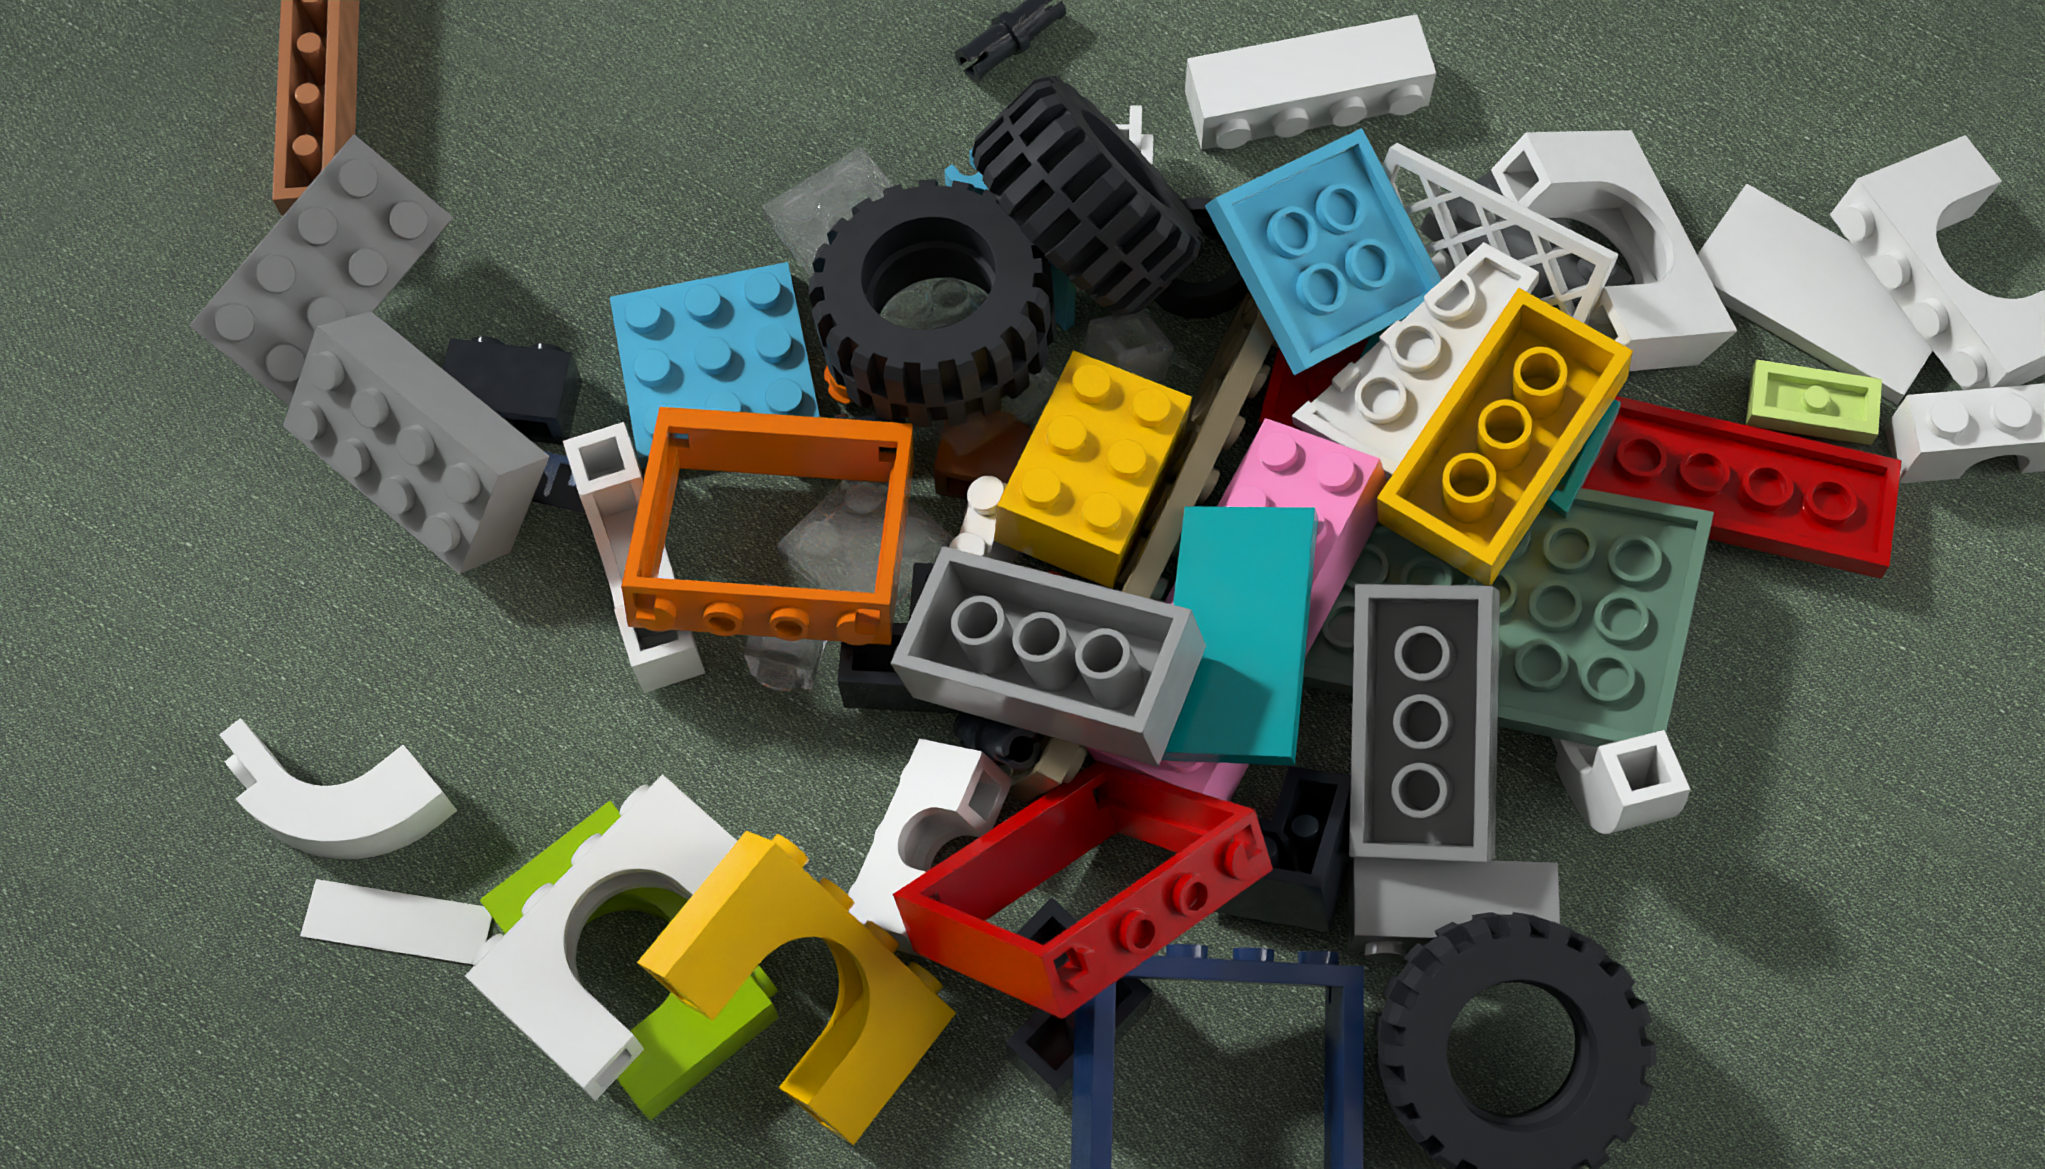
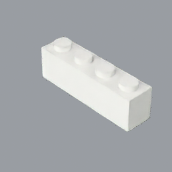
(1309, 82)

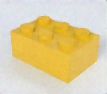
(1091, 469)

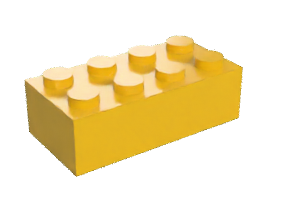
(1503, 436)

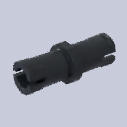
(1008, 36)
(998, 741)

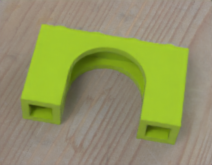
(676, 1040)

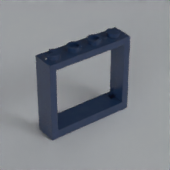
(1190, 962)

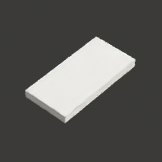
(1811, 292)

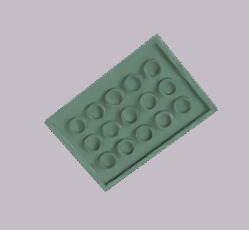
(1586, 615)

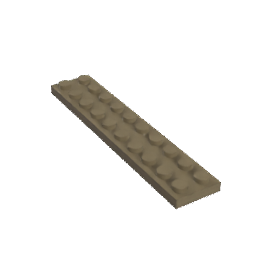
(1211, 425)

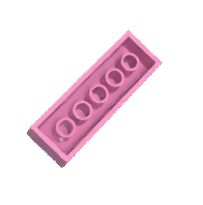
(1290, 471)

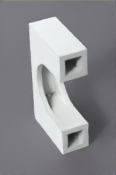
(1608, 183)
(1894, 227)
(533, 967)

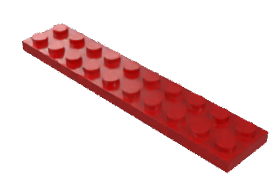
(1761, 484)

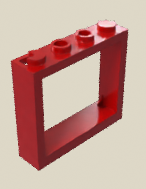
(1215, 860)

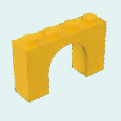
(883, 1008)

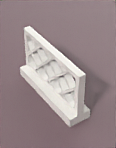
(1490, 203)

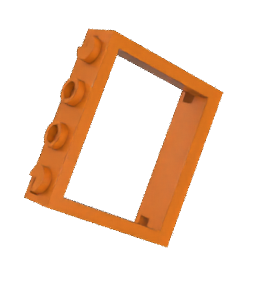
(771, 447)

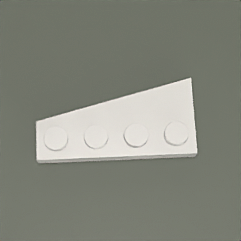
(1403, 379)

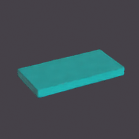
(1251, 597)

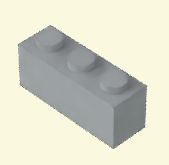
(1405, 900)

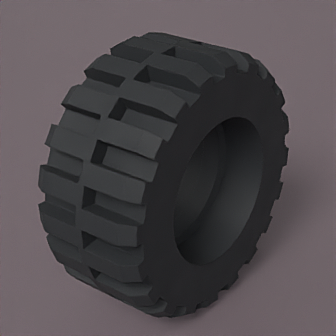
(1086, 196)
(918, 238)
(1606, 1065)

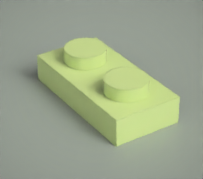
(1814, 402)

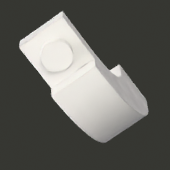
(1623, 781)
(341, 821)

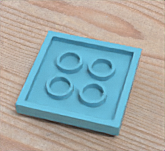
(1325, 250)
(713, 347)

